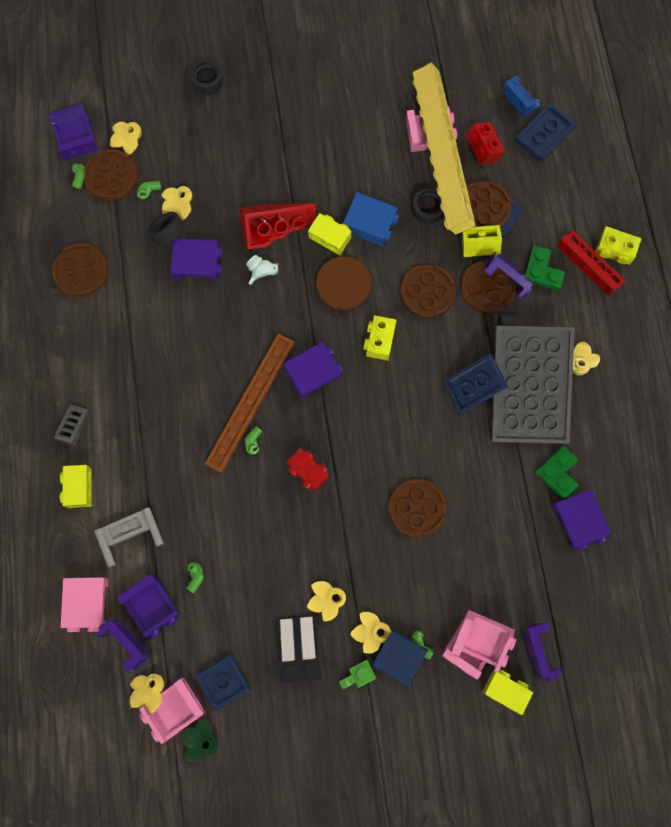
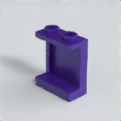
(73, 132)
(196, 258)
(497, 260)
(313, 369)
(582, 520)
(150, 606)
(128, 641)
(536, 653)

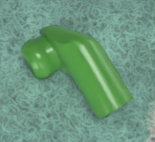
(79, 176)
(147, 187)
(251, 441)
(196, 575)
(417, 637)

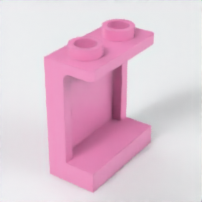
(415, 131)
(83, 603)
(485, 640)
(464, 661)
(175, 712)

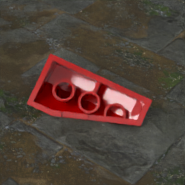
(270, 222)

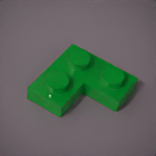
(540, 273)
(555, 475)

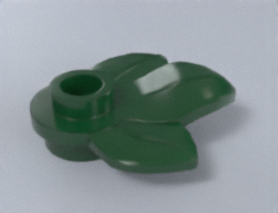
(195, 741)

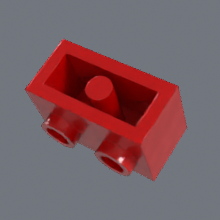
(485, 143)
(311, 473)

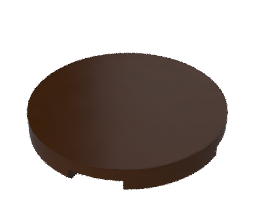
(111, 175)
(489, 203)
(80, 270)
(343, 283)
(427, 291)
(487, 292)
(417, 508)

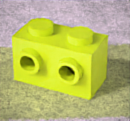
(329, 233)
(481, 241)
(617, 245)
(380, 338)
(76, 486)
(507, 692)

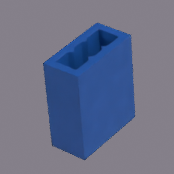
(371, 219)

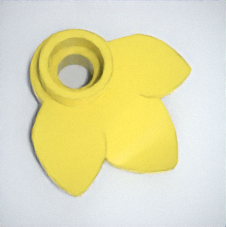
(124, 138)
(176, 203)
(583, 356)
(323, 600)
(367, 632)
(145, 694)

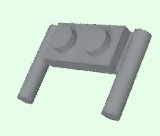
(125, 529)

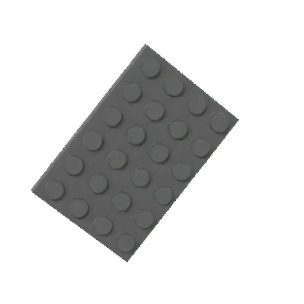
(539, 379)

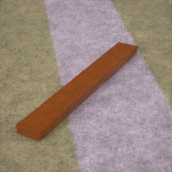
(249, 403)

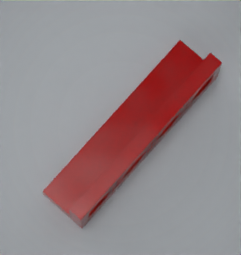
(588, 264)

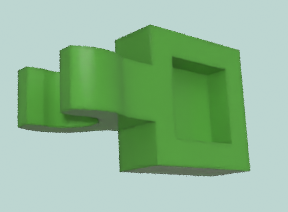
(360, 674)

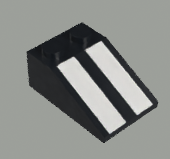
(298, 650)

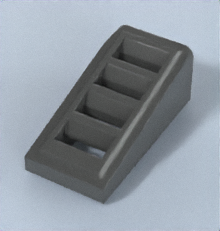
(72, 440)

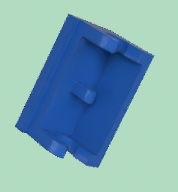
(520, 97)

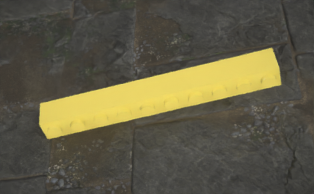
(443, 149)

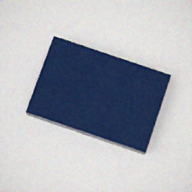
(545, 132)
(475, 384)

